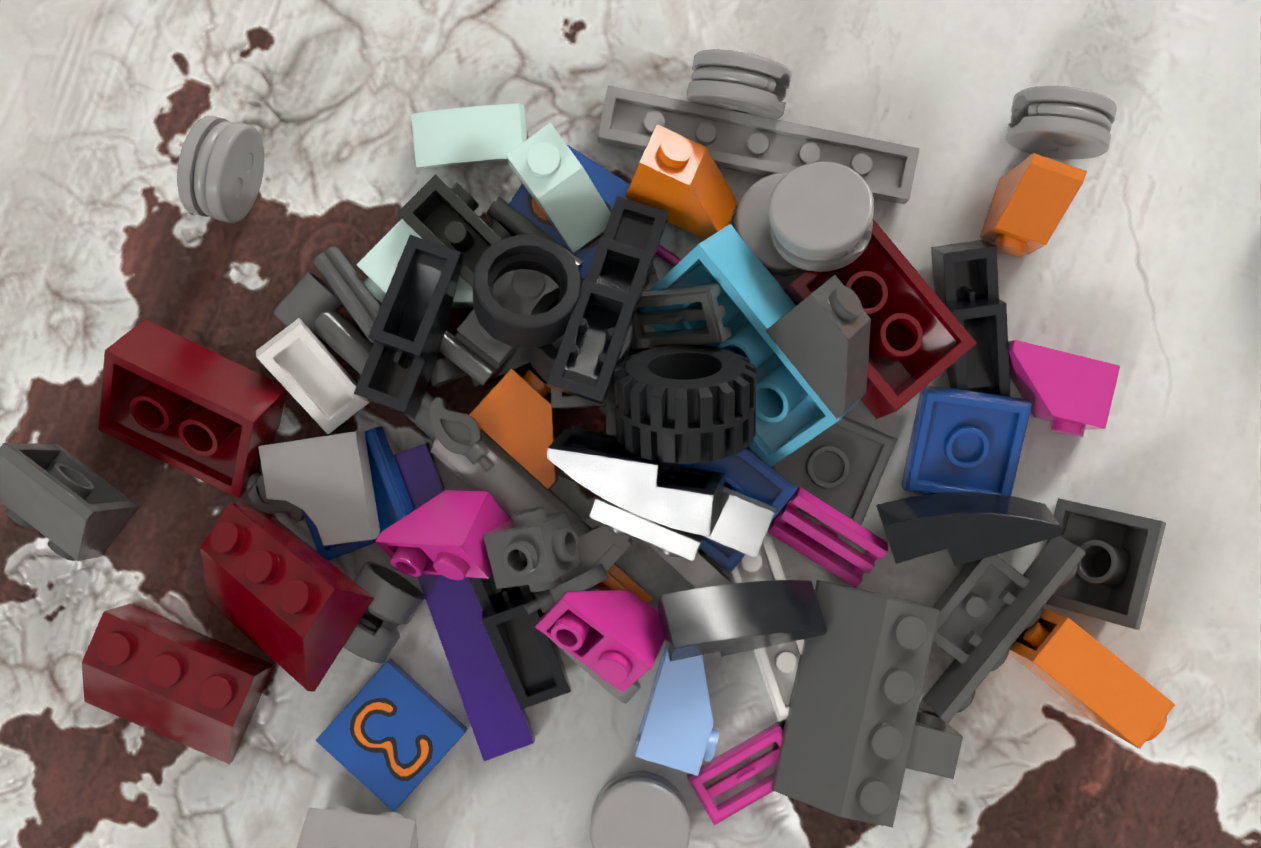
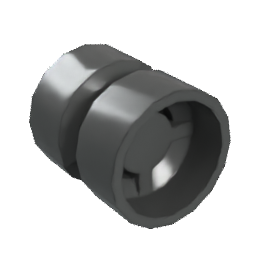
(393, 602)

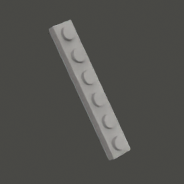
(756, 142)

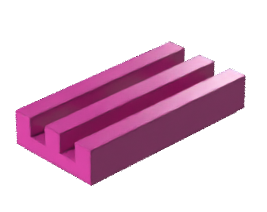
(823, 544)
(729, 759)

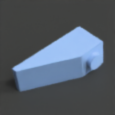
(678, 717)

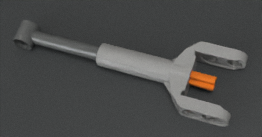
(507, 480)

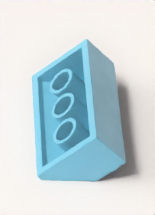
(786, 404)

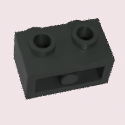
(449, 219)

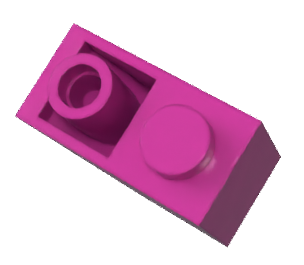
(445, 536)
(607, 632)

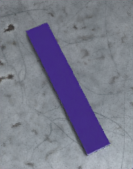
(457, 615)

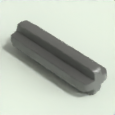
(348, 288)

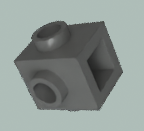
(532, 549)

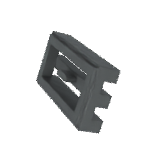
(710, 311)

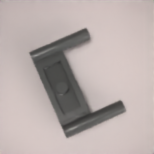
(516, 291)

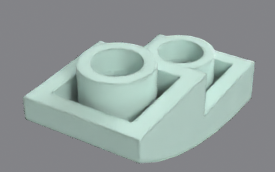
(467, 134)

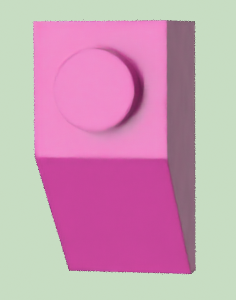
(1063, 387)

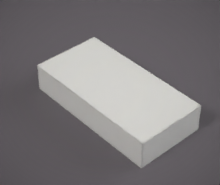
(311, 375)

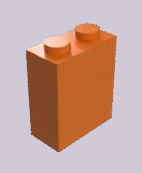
(1092, 678)

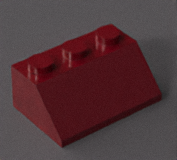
(909, 326)
(188, 406)
(280, 592)
(173, 680)

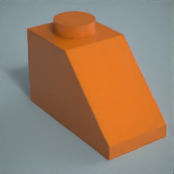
(683, 181)
(1030, 204)
(521, 422)

